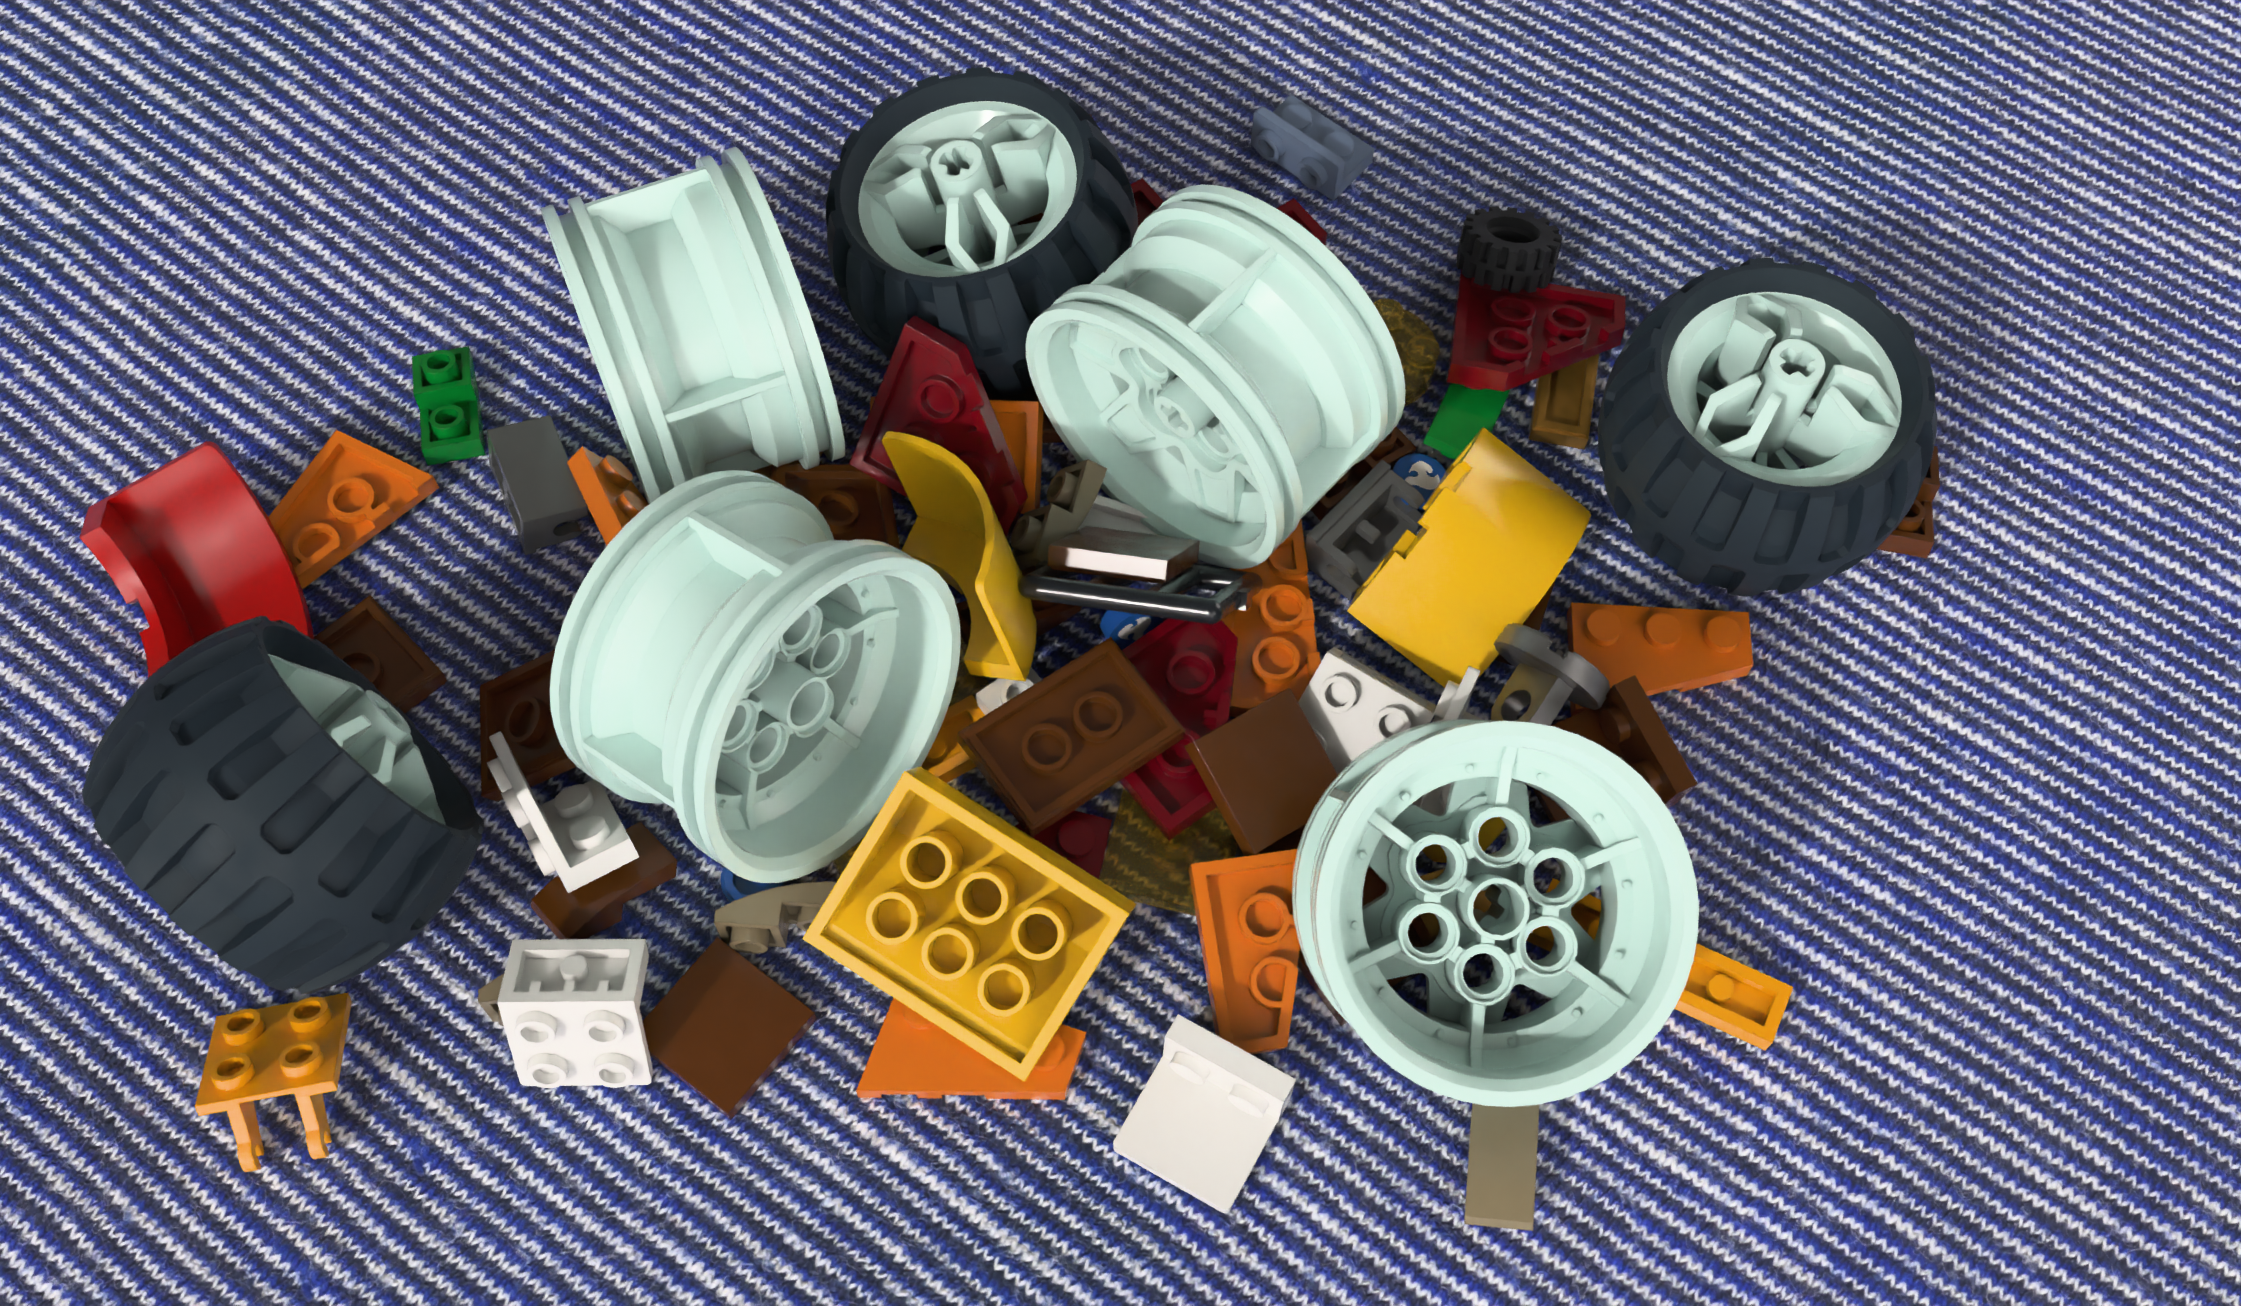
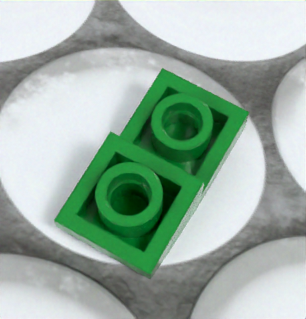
(448, 405)
(1462, 417)

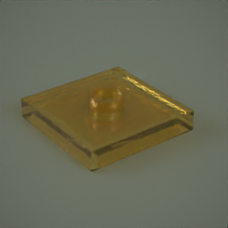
(1155, 870)

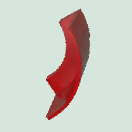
(194, 553)

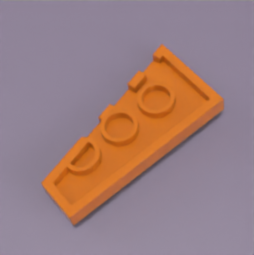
(1277, 632)

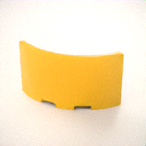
(967, 547)
(1480, 562)

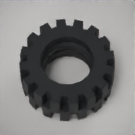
(1508, 249)

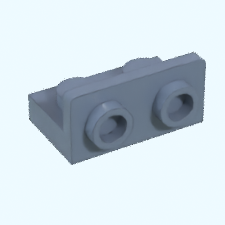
(1310, 146)

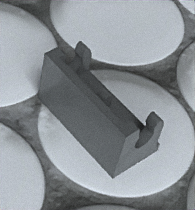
(536, 482)
(1362, 529)

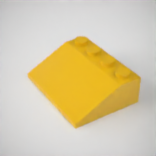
(969, 921)

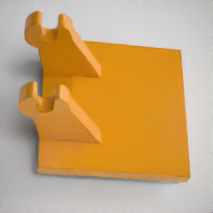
(273, 1055)

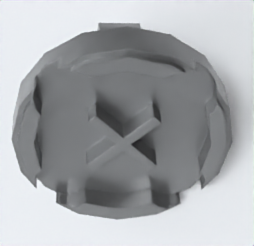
(1543, 678)

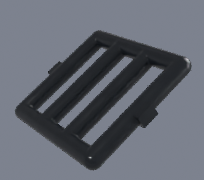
(1163, 600)

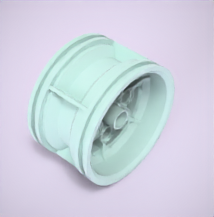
(698, 325)
(1219, 373)
(754, 672)
(1603, 991)

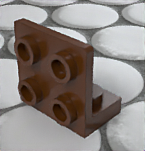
(1636, 734)

